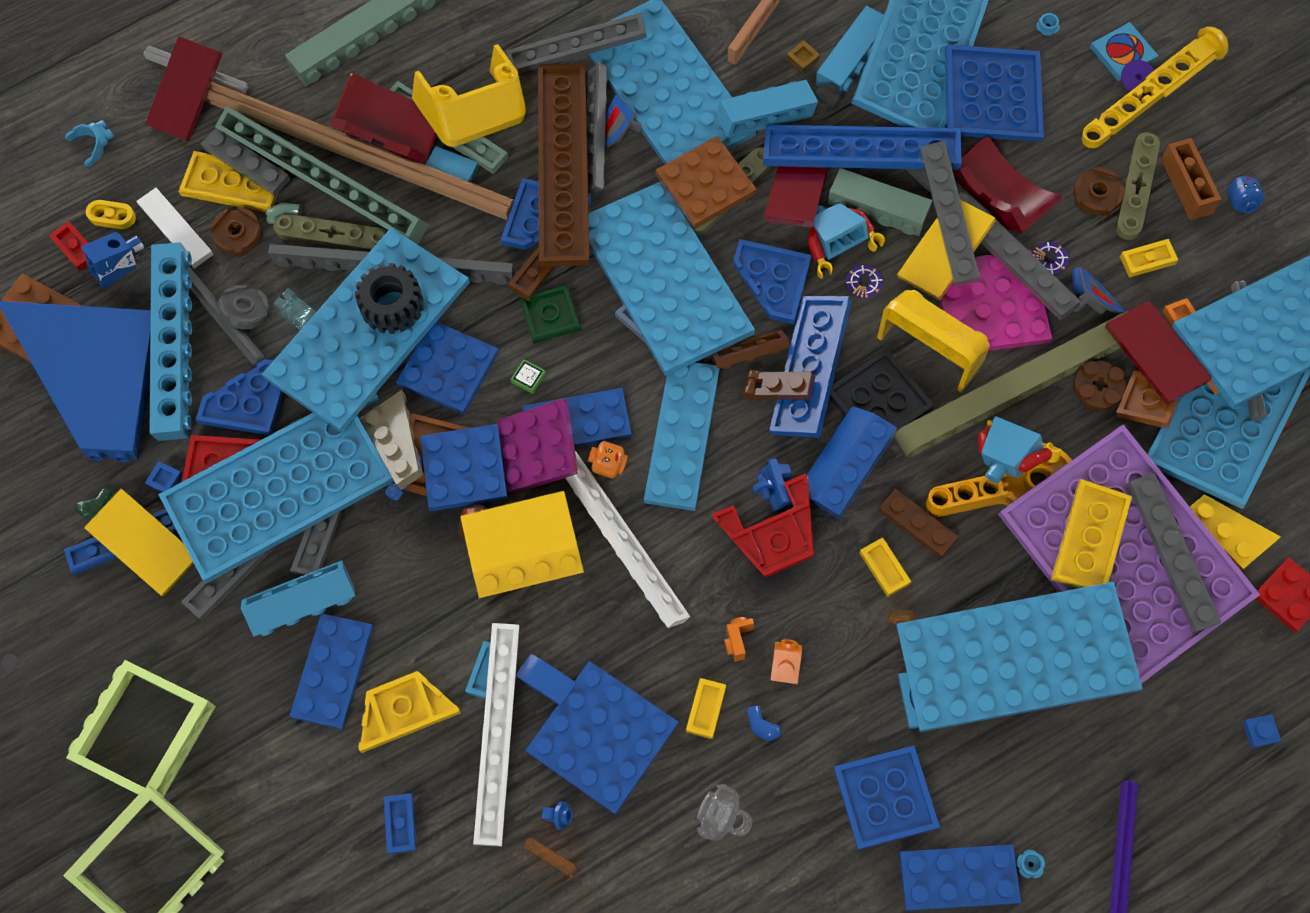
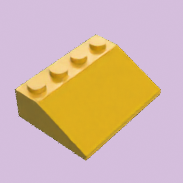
(521, 544)

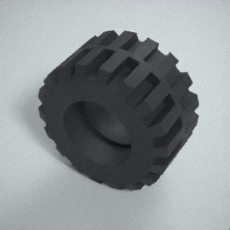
(383, 281)

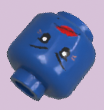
(1245, 194)

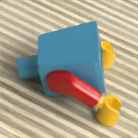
(837, 231)
(1012, 449)

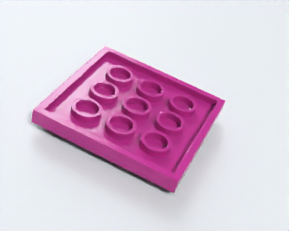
(998, 307)

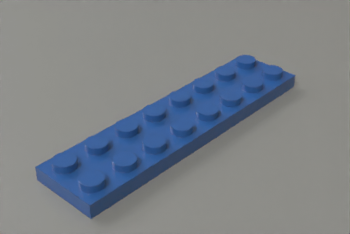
(856, 146)

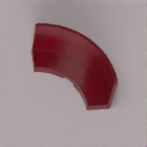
(384, 119)
(1001, 188)

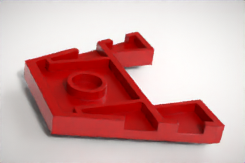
(778, 540)

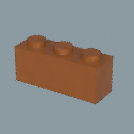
(1190, 179)

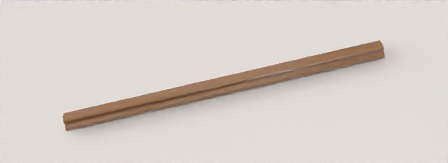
(361, 151)

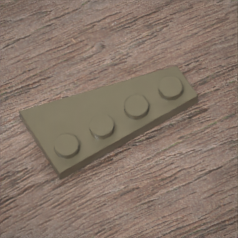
(394, 439)

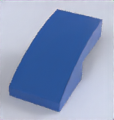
(545, 679)

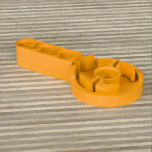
(1006, 491)

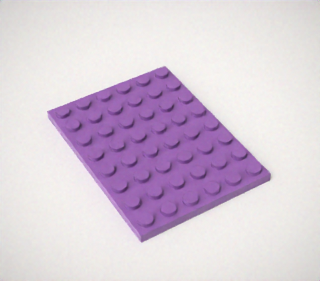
(1145, 594)

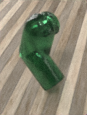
(93, 506)

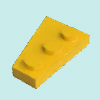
(1235, 533)

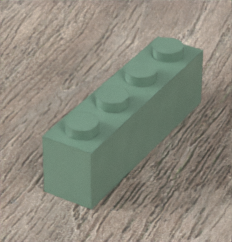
(880, 202)

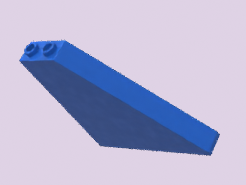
(92, 368)

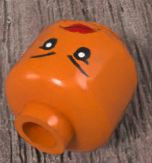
(607, 459)

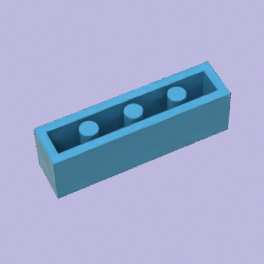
(851, 52)
(766, 107)
(297, 599)

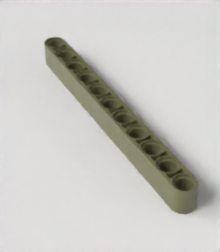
(1005, 390)

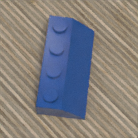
(848, 460)

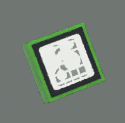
(528, 376)

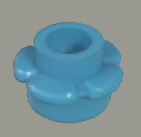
(1048, 20)
(1038, 864)

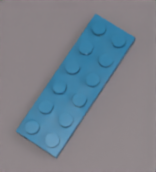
(682, 437)

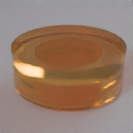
(900, 616)

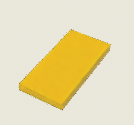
(218, 183)
(928, 264)
(1091, 536)
(141, 542)

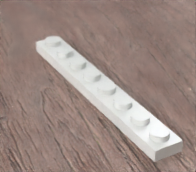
(627, 546)
(496, 735)

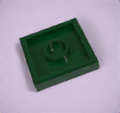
(550, 314)

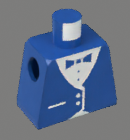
(111, 257)

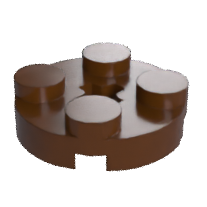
(1098, 204)
(242, 242)
(1106, 373)

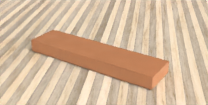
(750, 29)

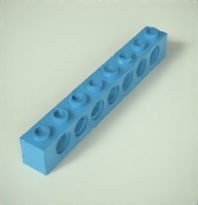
(164, 259)

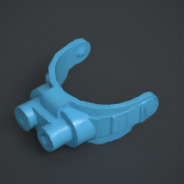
(96, 130)

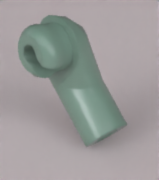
(282, 208)

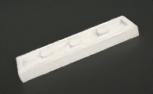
(174, 226)

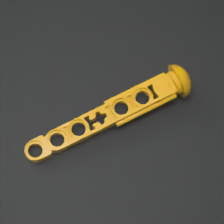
(1209, 46)

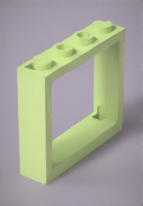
(176, 752)
(191, 886)

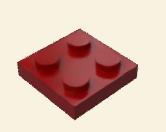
(1287, 595)

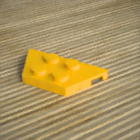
(402, 709)

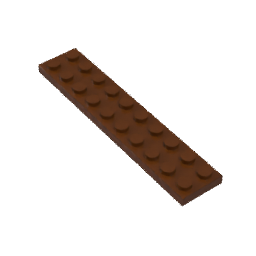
(562, 166)

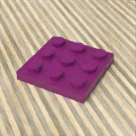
(537, 446)

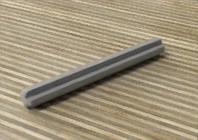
(162, 57)

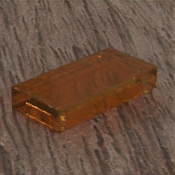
(550, 857)

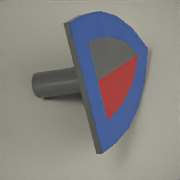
(618, 119)
(1096, 295)

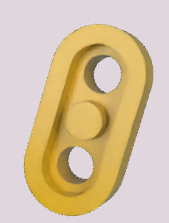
(112, 215)

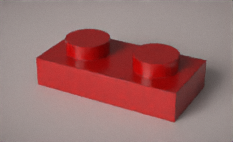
(70, 243)

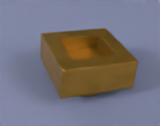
(803, 56)

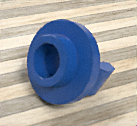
(560, 816)

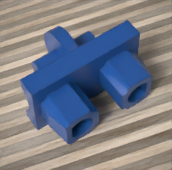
(772, 484)

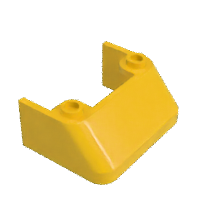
(476, 112)
(938, 331)

